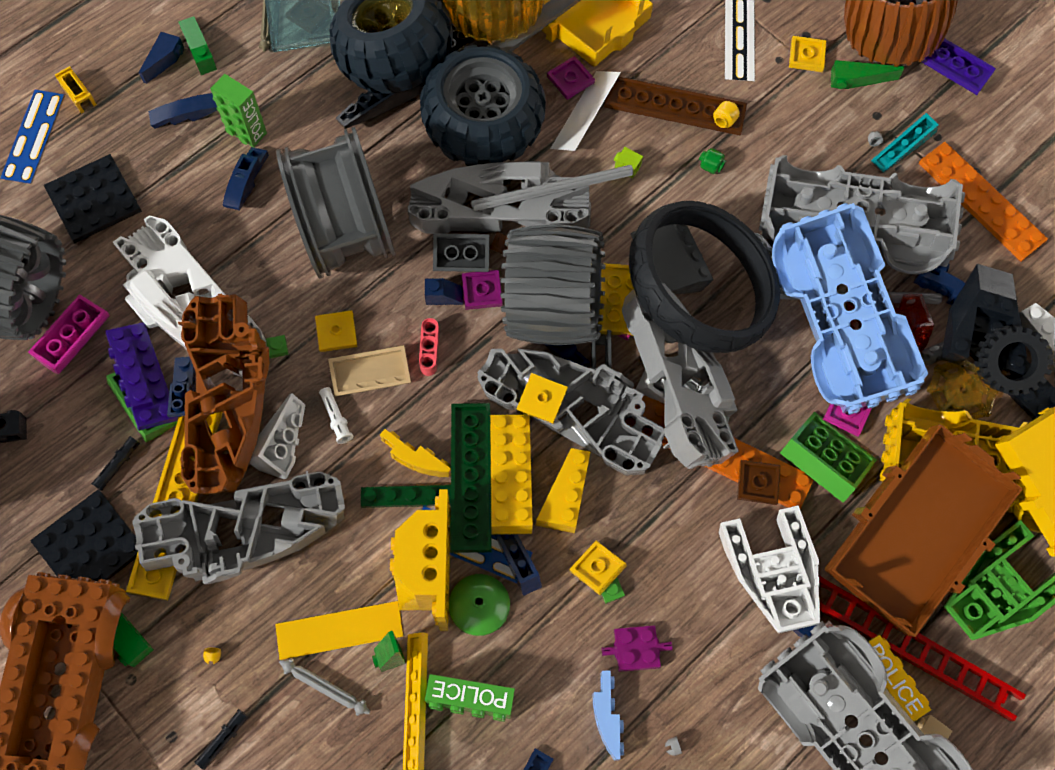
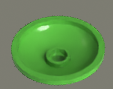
(484, 618)

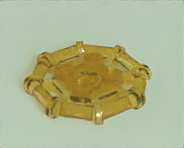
(952, 393)

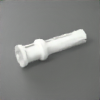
(338, 423)

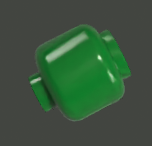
(712, 161)

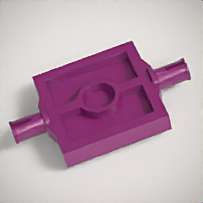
(636, 648)

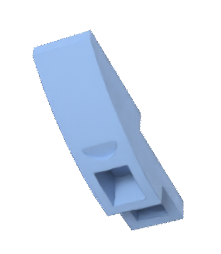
(608, 724)

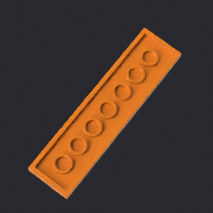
(985, 202)

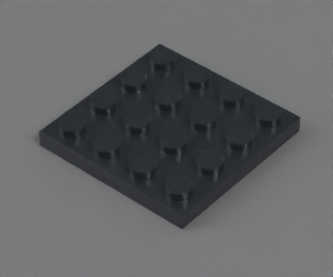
(92, 198)
(88, 541)

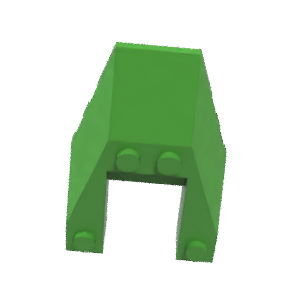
(996, 594)

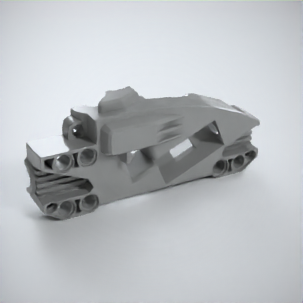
(600, 387)
(261, 543)

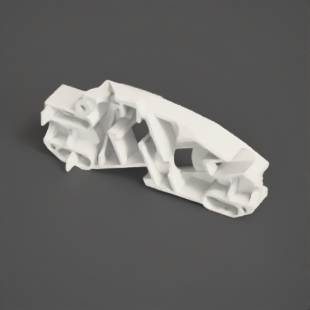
(167, 267)

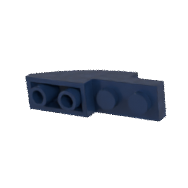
(242, 178)
(942, 283)
(183, 381)

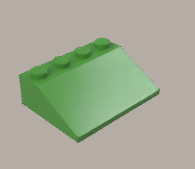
(828, 457)

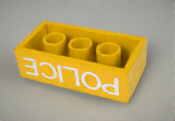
(900, 684)

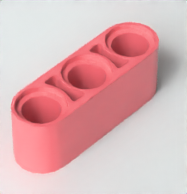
(429, 338)

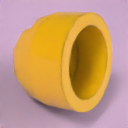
(212, 654)

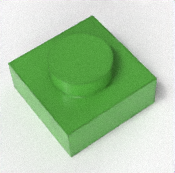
(277, 346)
(613, 592)

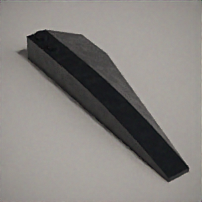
(376, 103)

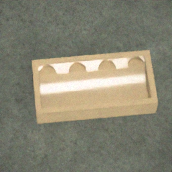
(369, 371)

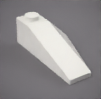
(279, 438)

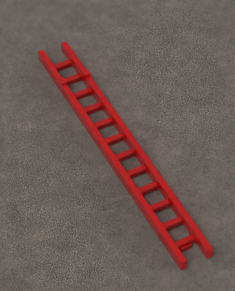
(1005, 689)

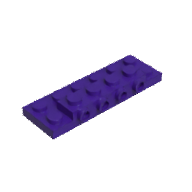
(960, 66)
(139, 375)

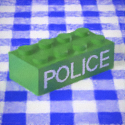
(238, 110)
(470, 697)

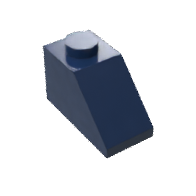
(442, 292)

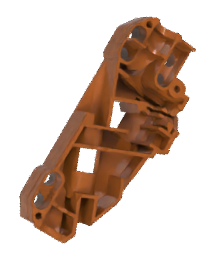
(218, 340)

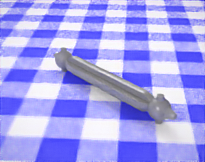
(324, 687)

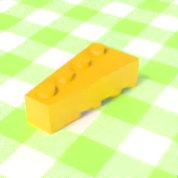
(565, 496)

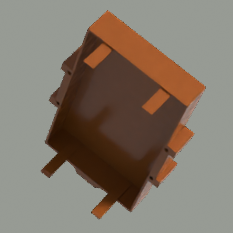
(924, 528)

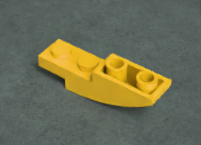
(420, 460)

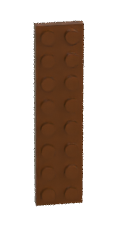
(670, 104)

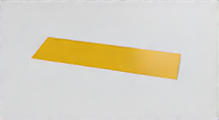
(338, 630)

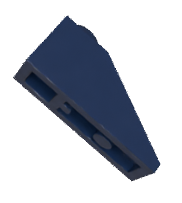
(161, 56)

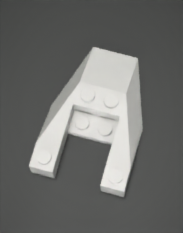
(780, 580)

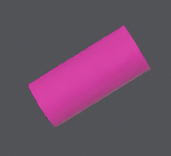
(69, 334)

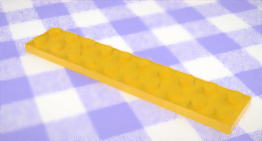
(171, 485)

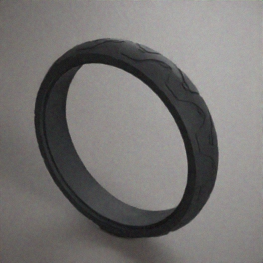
(740, 241)

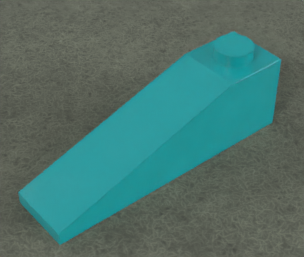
(906, 143)

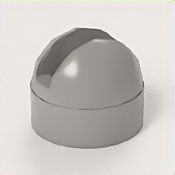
(878, 139)
(675, 746)

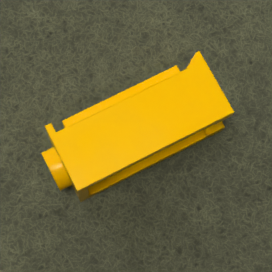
(66, 76)

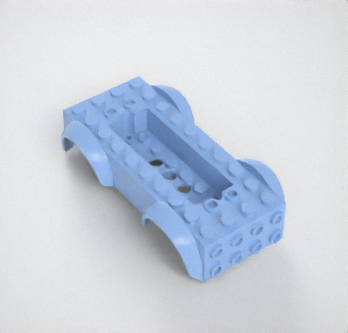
(848, 364)

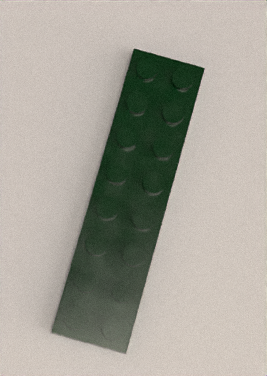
(470, 478)

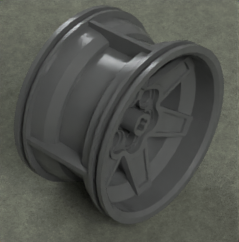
(334, 202)

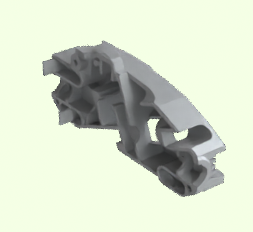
(435, 214)
(692, 419)

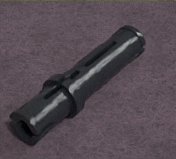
(121, 456)
(228, 731)

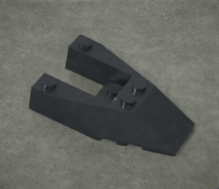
(980, 307)

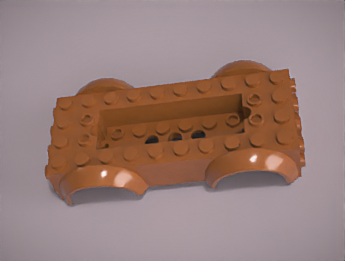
(41, 627)

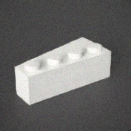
(1042, 322)

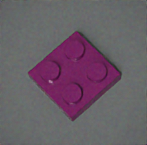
(570, 77)
(482, 289)

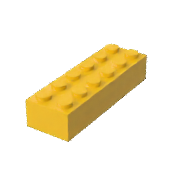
(511, 474)

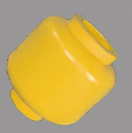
(726, 114)

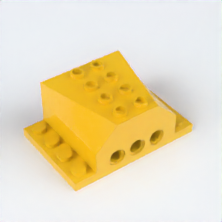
(423, 561)

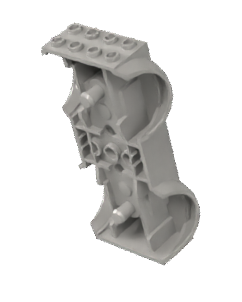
(911, 236)
(841, 676)

